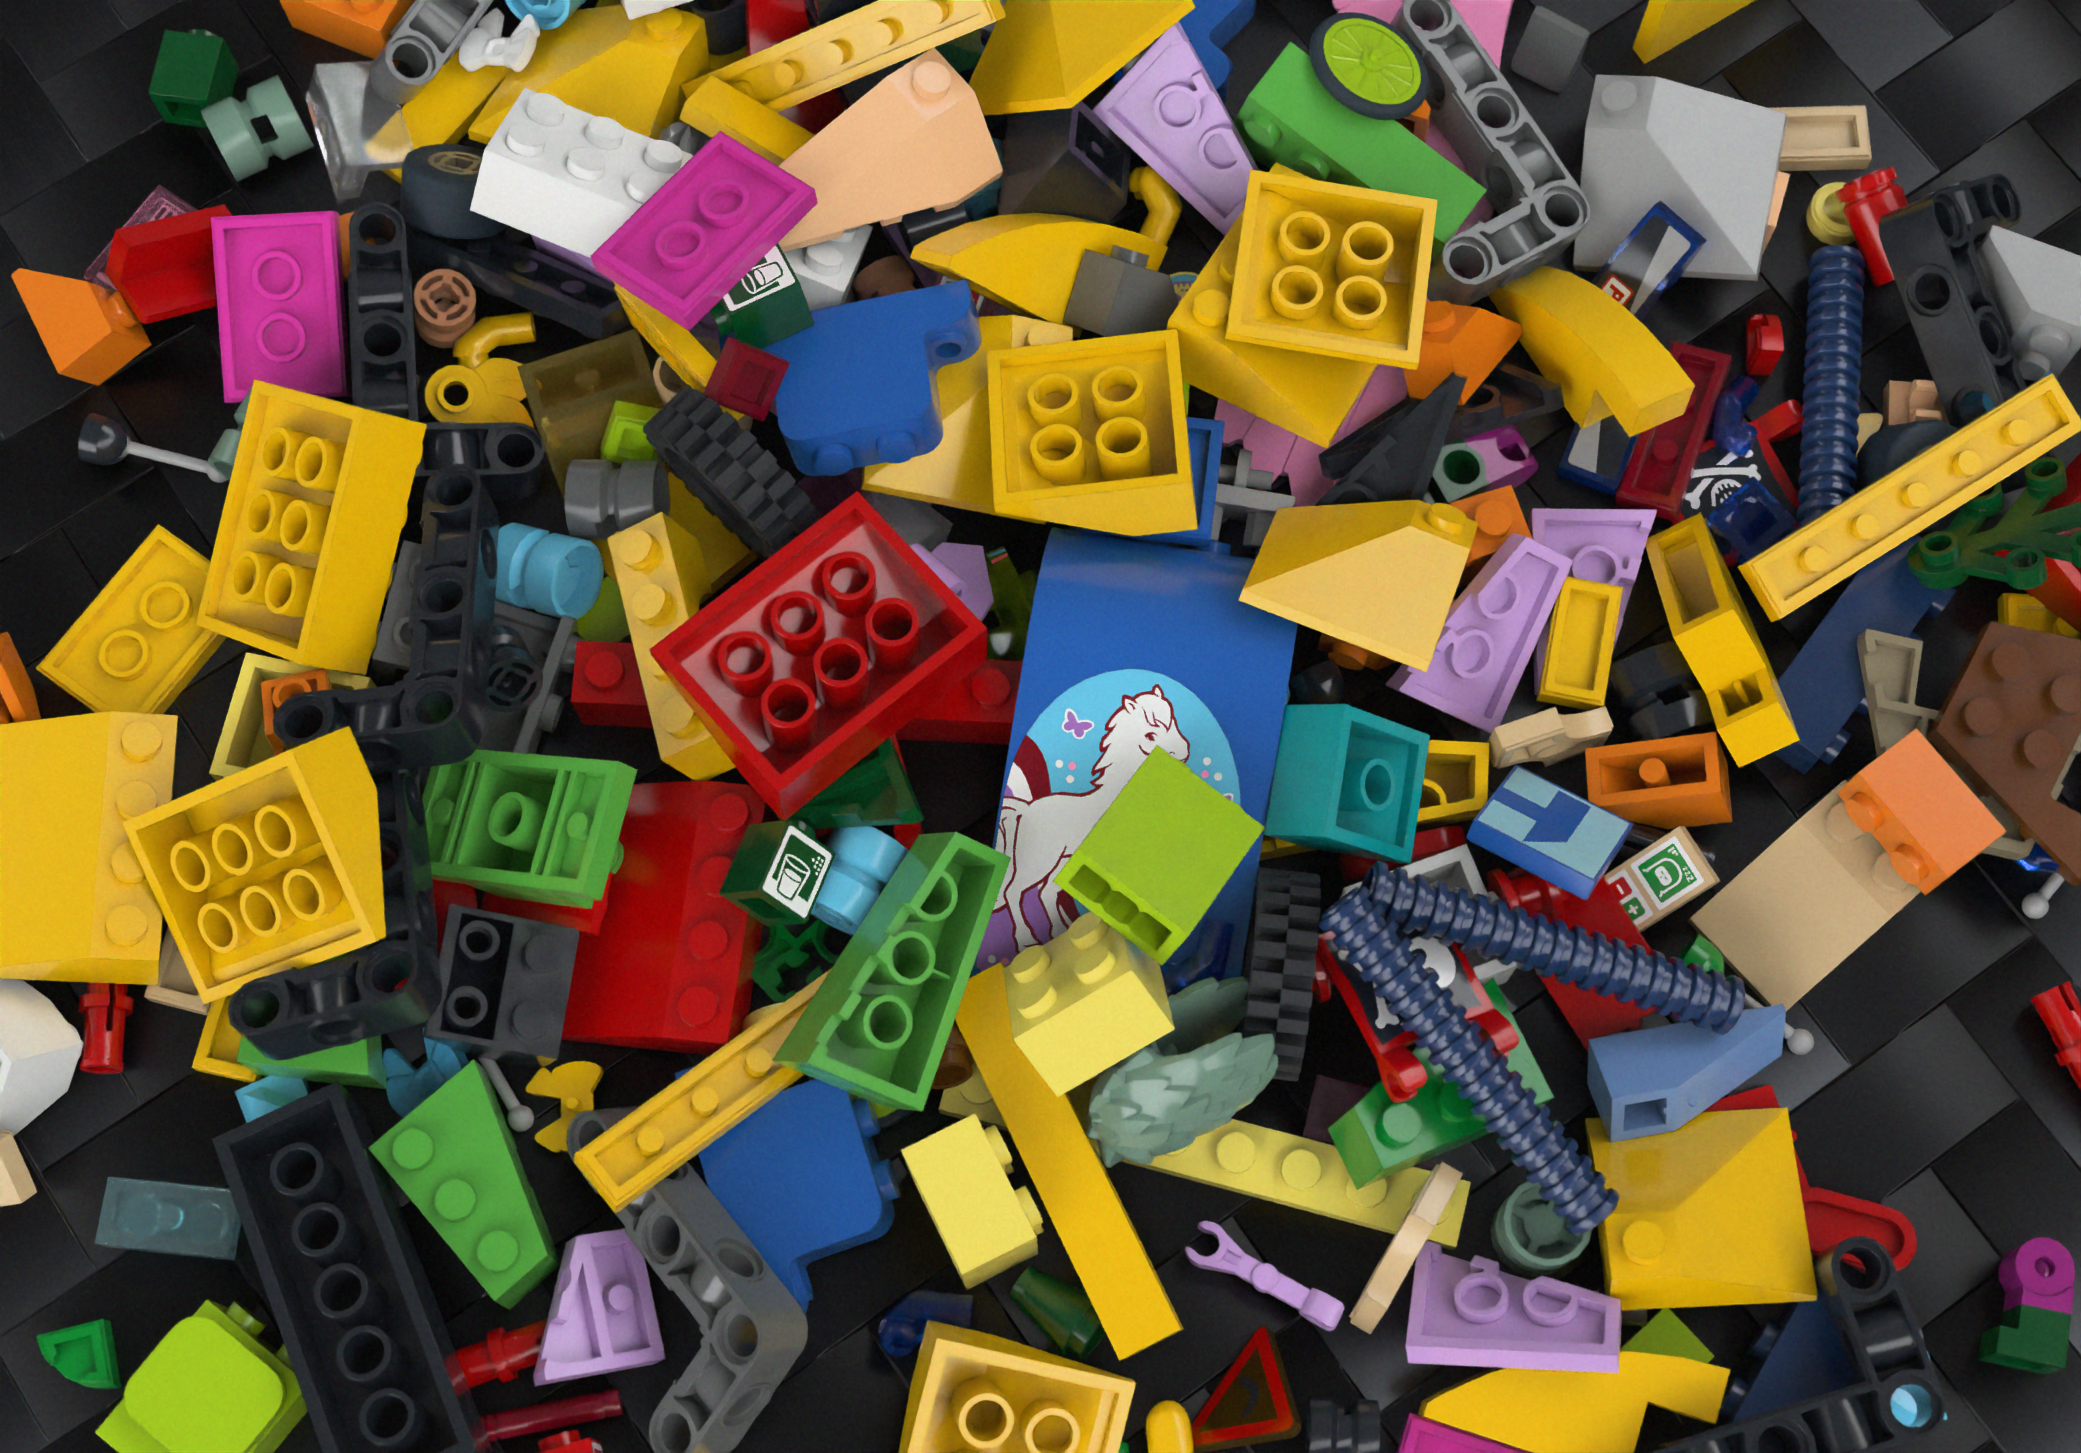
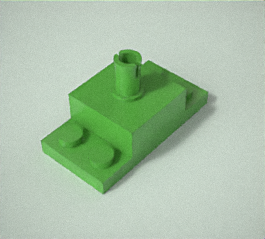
(528, 824)

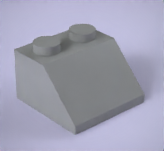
(2037, 298)

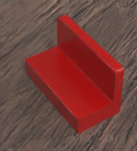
(166, 265)

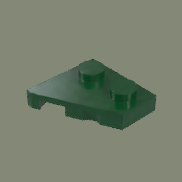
(866, 795)

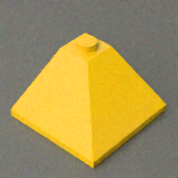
(1064, 49)
(610, 69)
(1332, 269)
(1093, 434)
(961, 465)
(1365, 573)
(1705, 1213)
(1009, 1398)

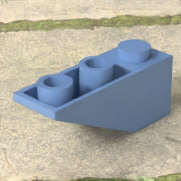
(1673, 1072)

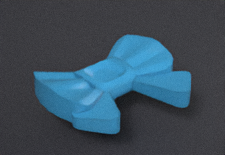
(411, 1086)

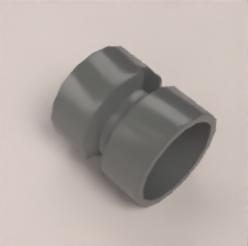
(612, 499)

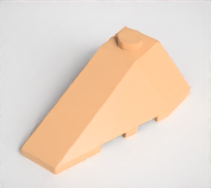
(895, 152)

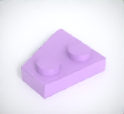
(599, 1311)

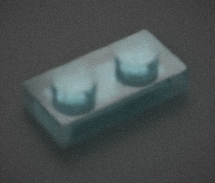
(169, 1219)

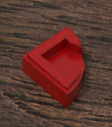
(1763, 343)

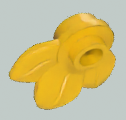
(492, 391)

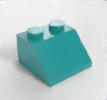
(1347, 782)

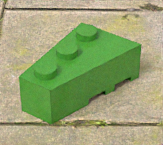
(471, 1186)

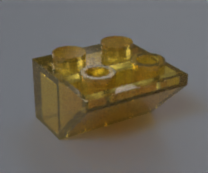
(576, 394)

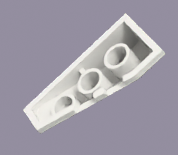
(35, 1054)

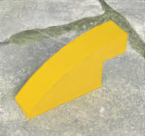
(1027, 259)
(1594, 351)
(1719, 641)
(1578, 1408)

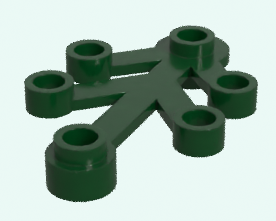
(1952, 555)

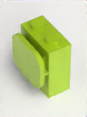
(1159, 855)
(209, 1390)

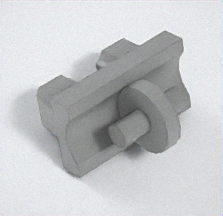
(1247, 504)

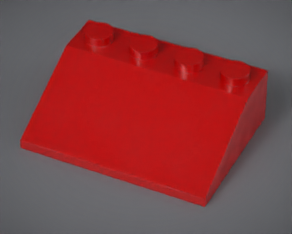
(822, 654)
(671, 948)

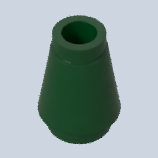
(1059, 1311)

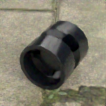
(1655, 677)

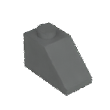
(1120, 294)

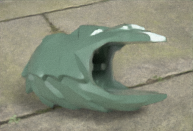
(1184, 1079)

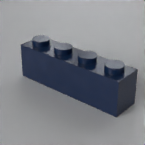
(1826, 675)
(1793, 1363)

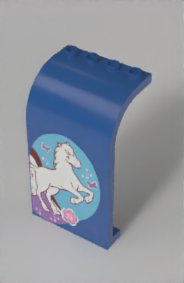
(1123, 656)

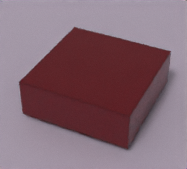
(746, 379)

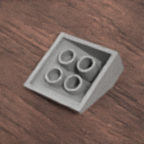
(1695, 153)

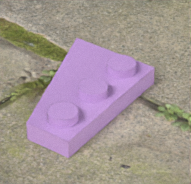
(1181, 127)
(1603, 548)
(1489, 635)
(1494, 1319)

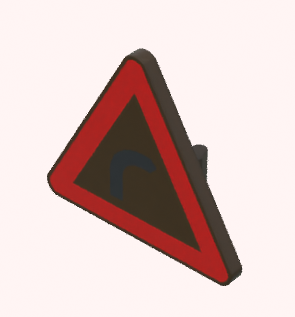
(1250, 1401)

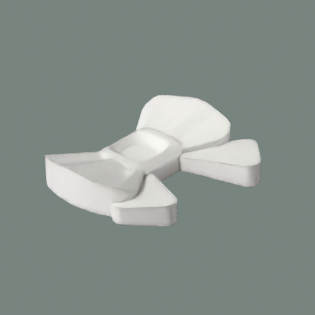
(487, 47)

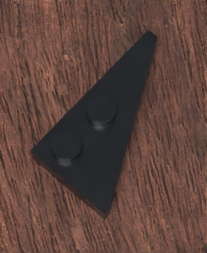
(1501, 400)
(1406, 457)

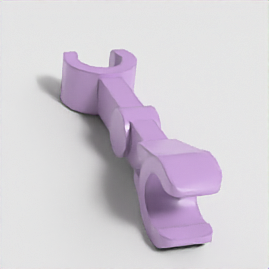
(1229, 1258)

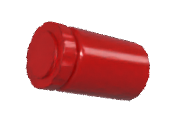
(1866, 203)

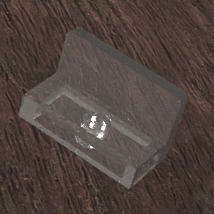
(354, 126)

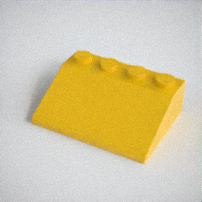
(1283, 386)
(310, 527)
(268, 865)
(68, 873)

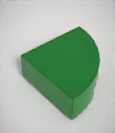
(83, 1354)

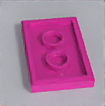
(704, 230)
(281, 303)

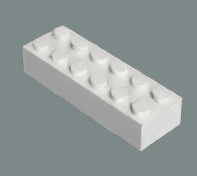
(586, 174)

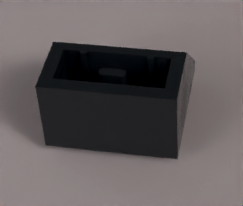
(1063, 165)
(503, 986)

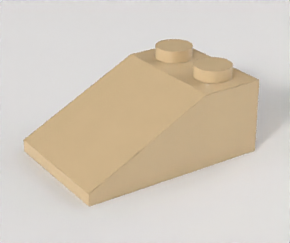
(1804, 904)

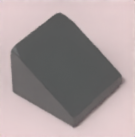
(1550, 50)

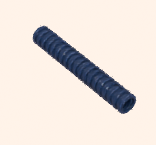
(1831, 381)
(1557, 950)
(1470, 1061)

